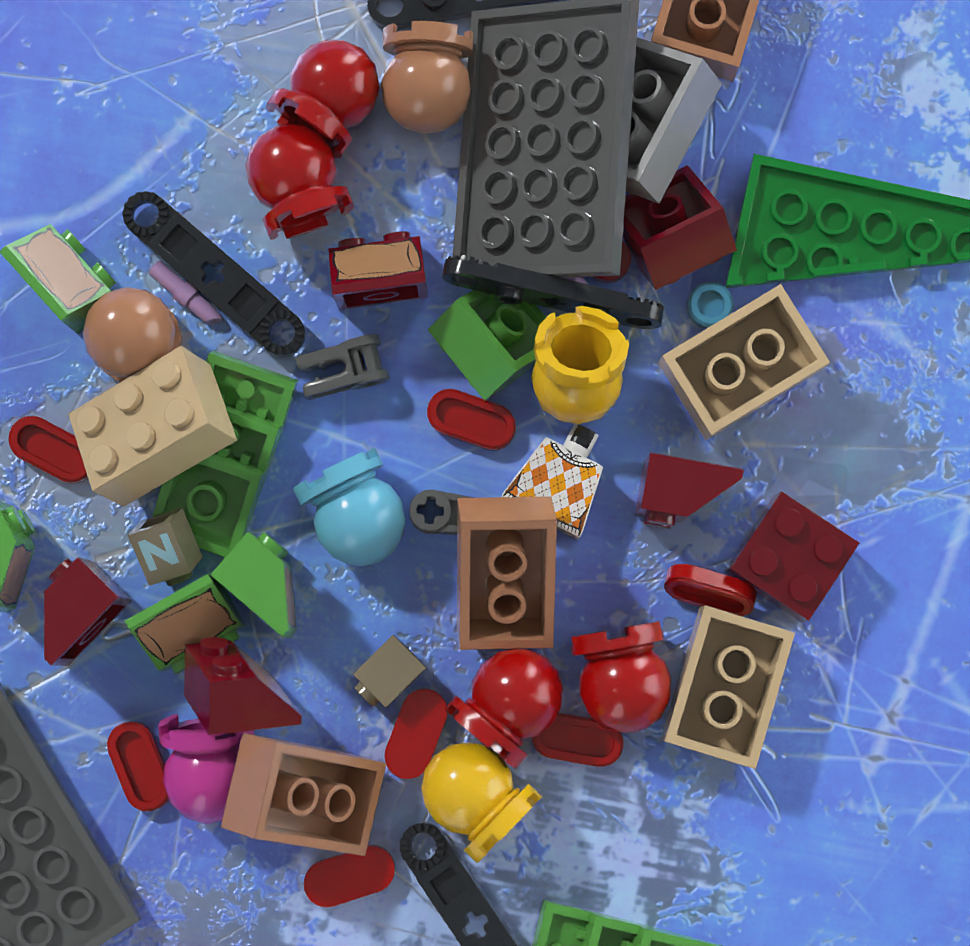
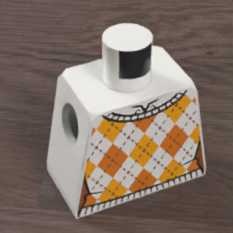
(564, 475)

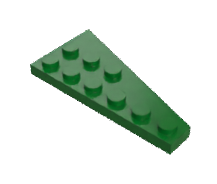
(834, 224)

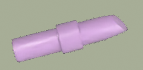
(184, 293)

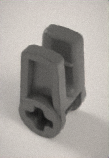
(354, 375)
(444, 501)

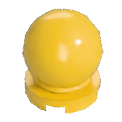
(579, 364)
(474, 795)

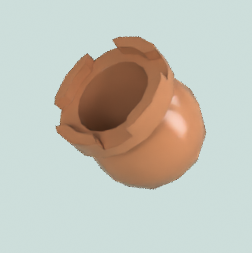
(425, 80)
(129, 331)

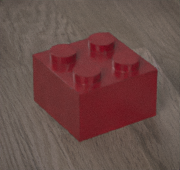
(792, 556)

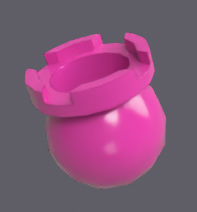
(199, 768)

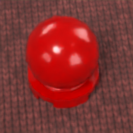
(329, 92)
(295, 177)
(624, 679)
(511, 701)

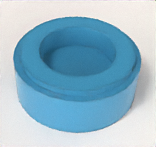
(709, 304)

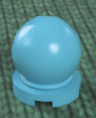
(355, 512)

